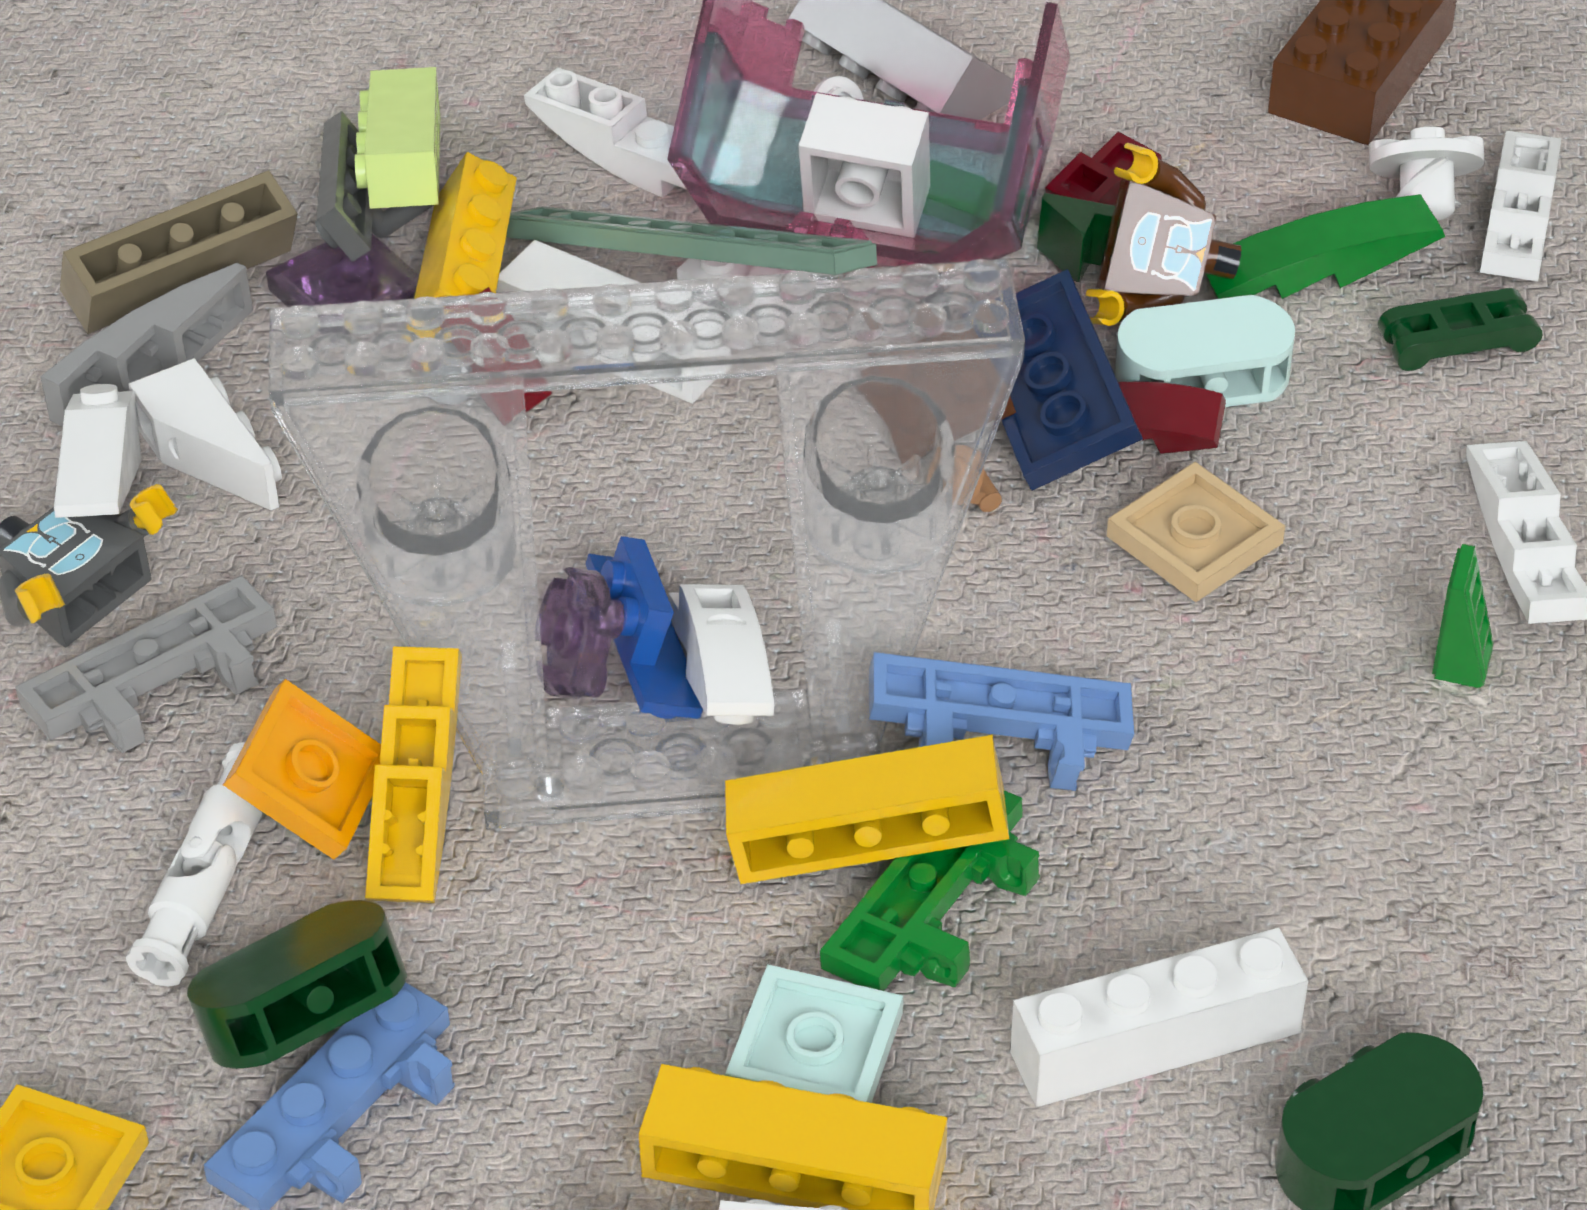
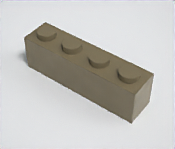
(156, 255)

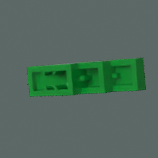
(1335, 242)

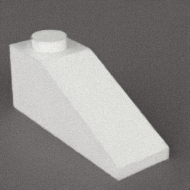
(97, 452)

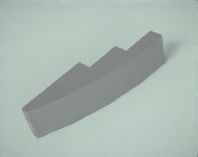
(153, 337)

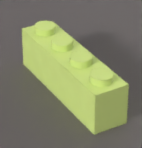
(399, 138)

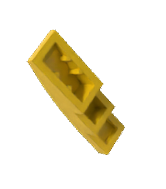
(413, 775)

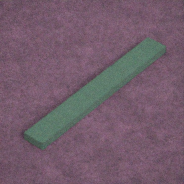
(693, 240)

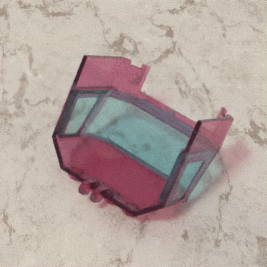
(745, 124)

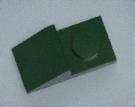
(1073, 232)

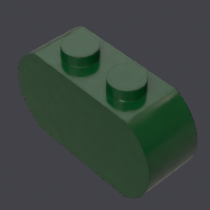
(297, 984)
(1378, 1124)

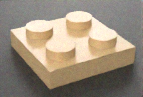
(1195, 531)

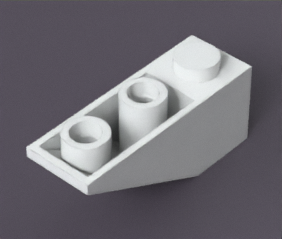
(198, 433)

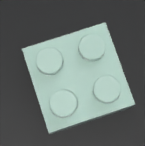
(817, 1034)

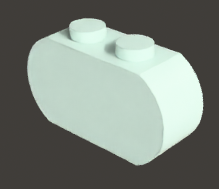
(1217, 345)

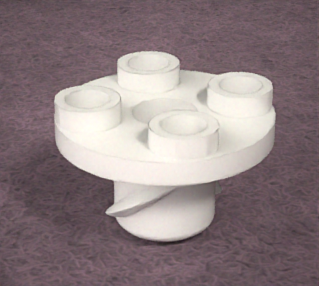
(1428, 165)

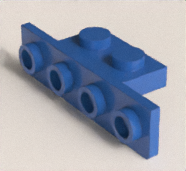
(648, 639)

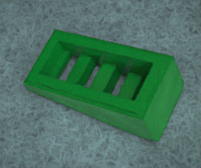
(1465, 628)

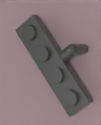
(344, 210)

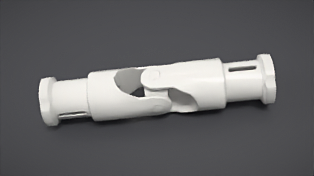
(195, 882)

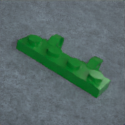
(900, 915)

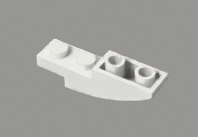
(607, 128)
(724, 651)

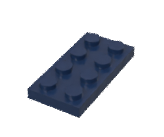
(1065, 390)

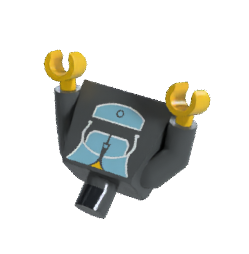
(77, 568)

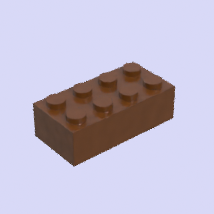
(1356, 62)

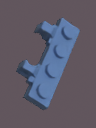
(948, 698)
(300, 1125)

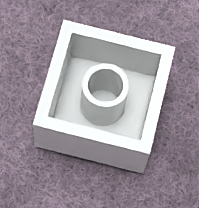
(865, 164)

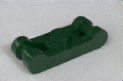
(1459, 327)

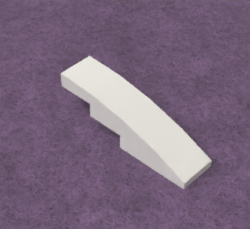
(1521, 206)
(1526, 531)

